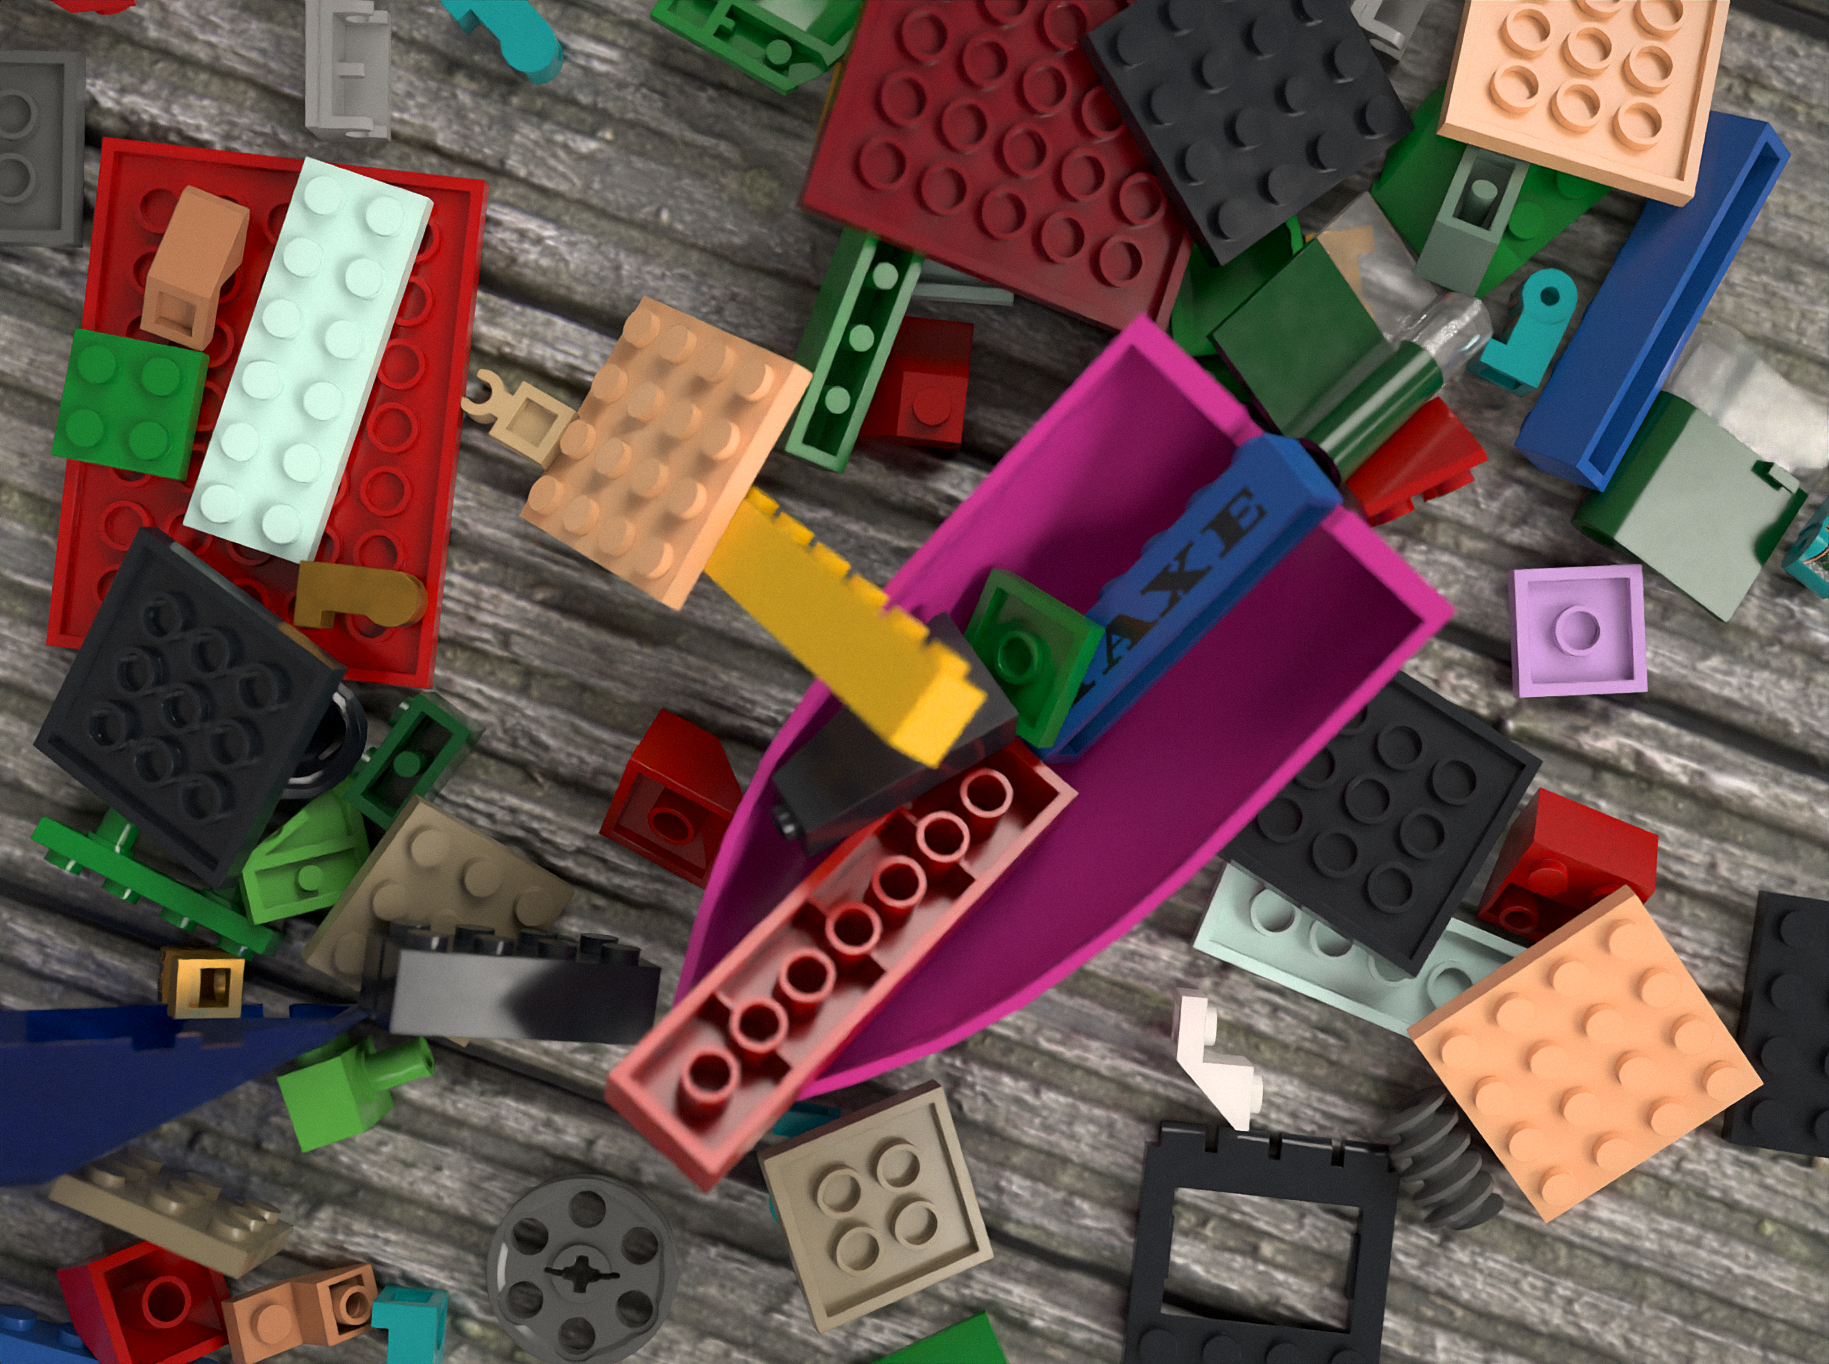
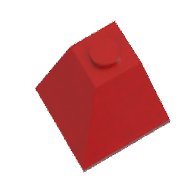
(922, 386)
(675, 799)
(145, 1305)

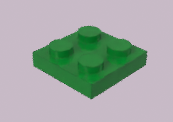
(130, 404)
(1032, 651)

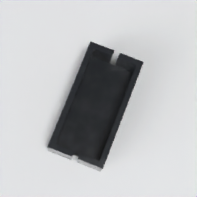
(507, 985)

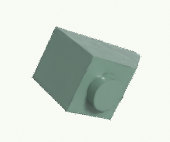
(1471, 219)

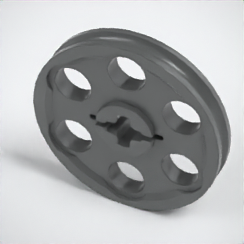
(562, 1295)

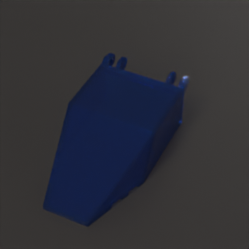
(107, 1074)

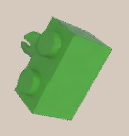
(346, 1086)

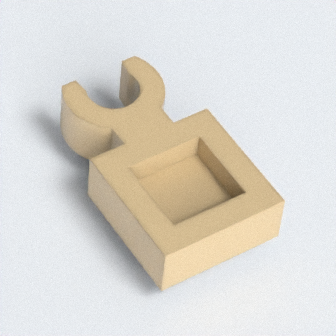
(526, 422)

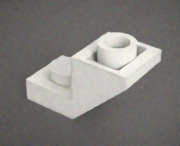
(1223, 1078)

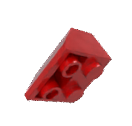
(1424, 457)
(1563, 863)

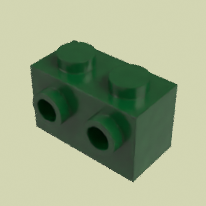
(416, 757)

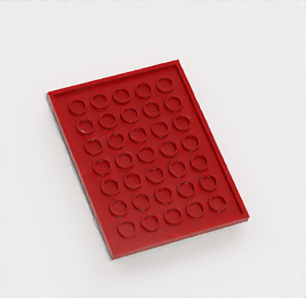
(405, 455)

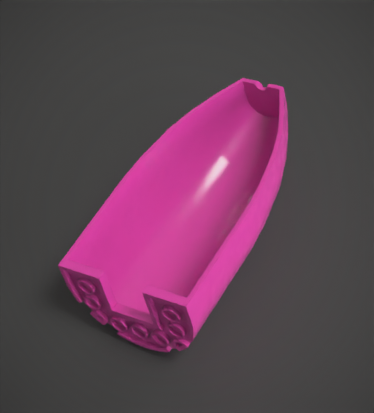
(1171, 772)

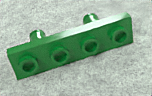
(110, 855)

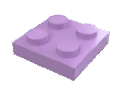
(1577, 630)

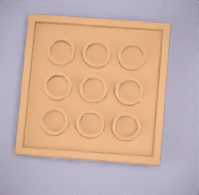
(1590, 87)
(665, 449)
(1585, 1054)

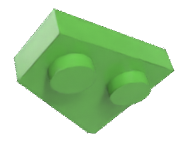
(306, 860)

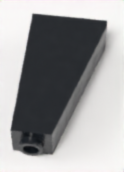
(856, 776)

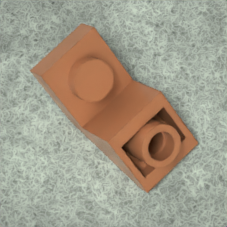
(191, 265)
(300, 1310)

